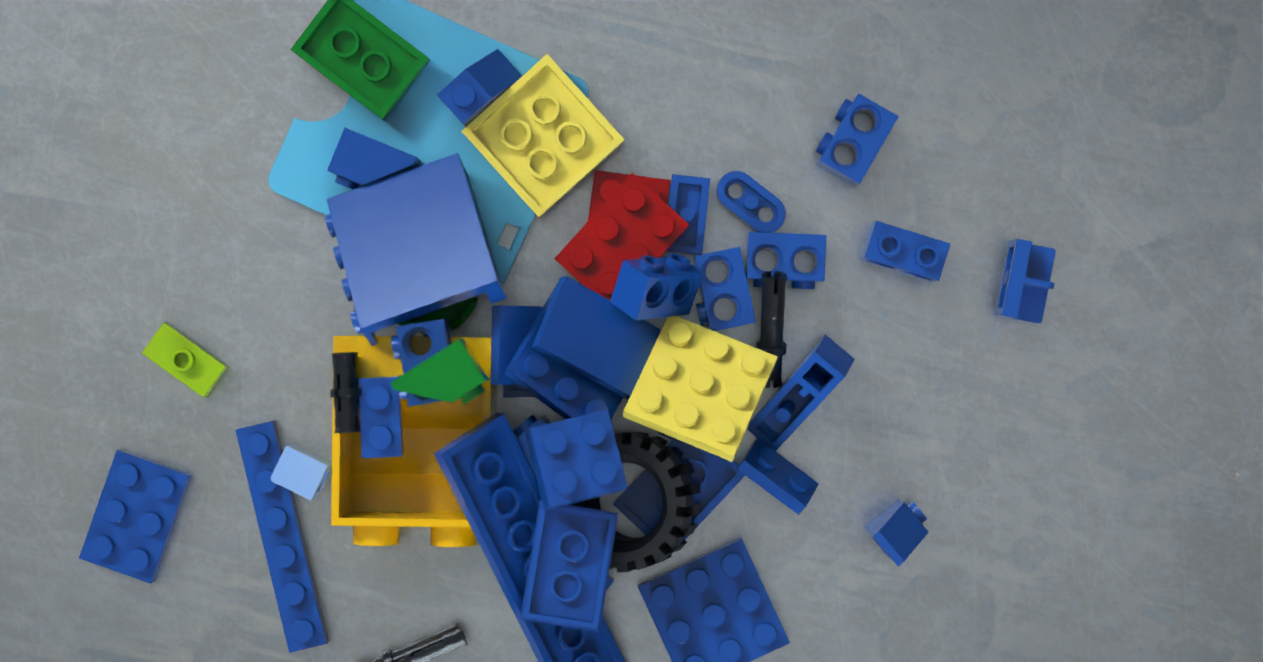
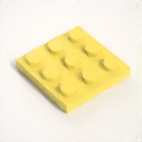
(543, 135)
(700, 387)

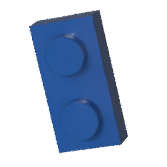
(690, 201)
(380, 418)
(778, 476)

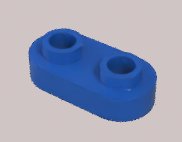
(752, 200)

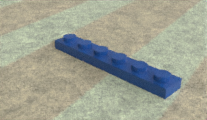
(282, 539)

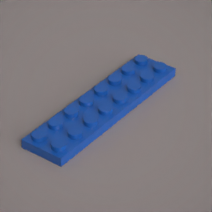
(502, 510)

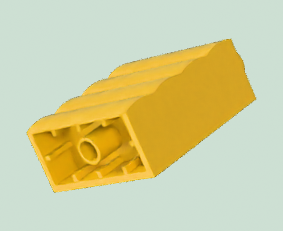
(409, 489)

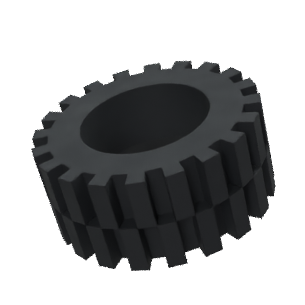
(677, 508)

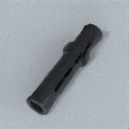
(773, 321)
(451, 639)

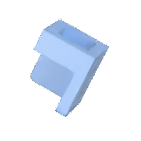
(301, 471)

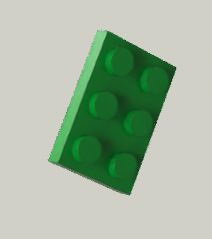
(360, 55)

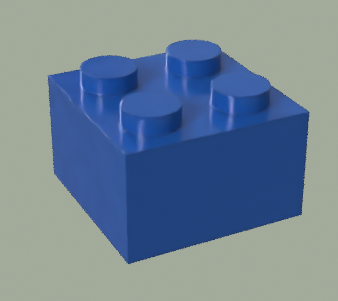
(576, 459)

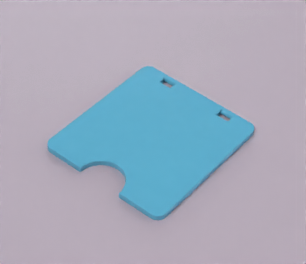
(415, 126)

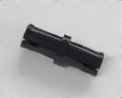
(346, 392)

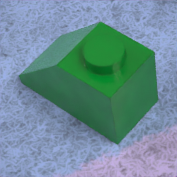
(446, 375)

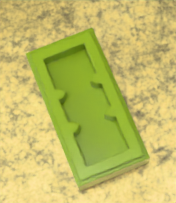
(185, 359)

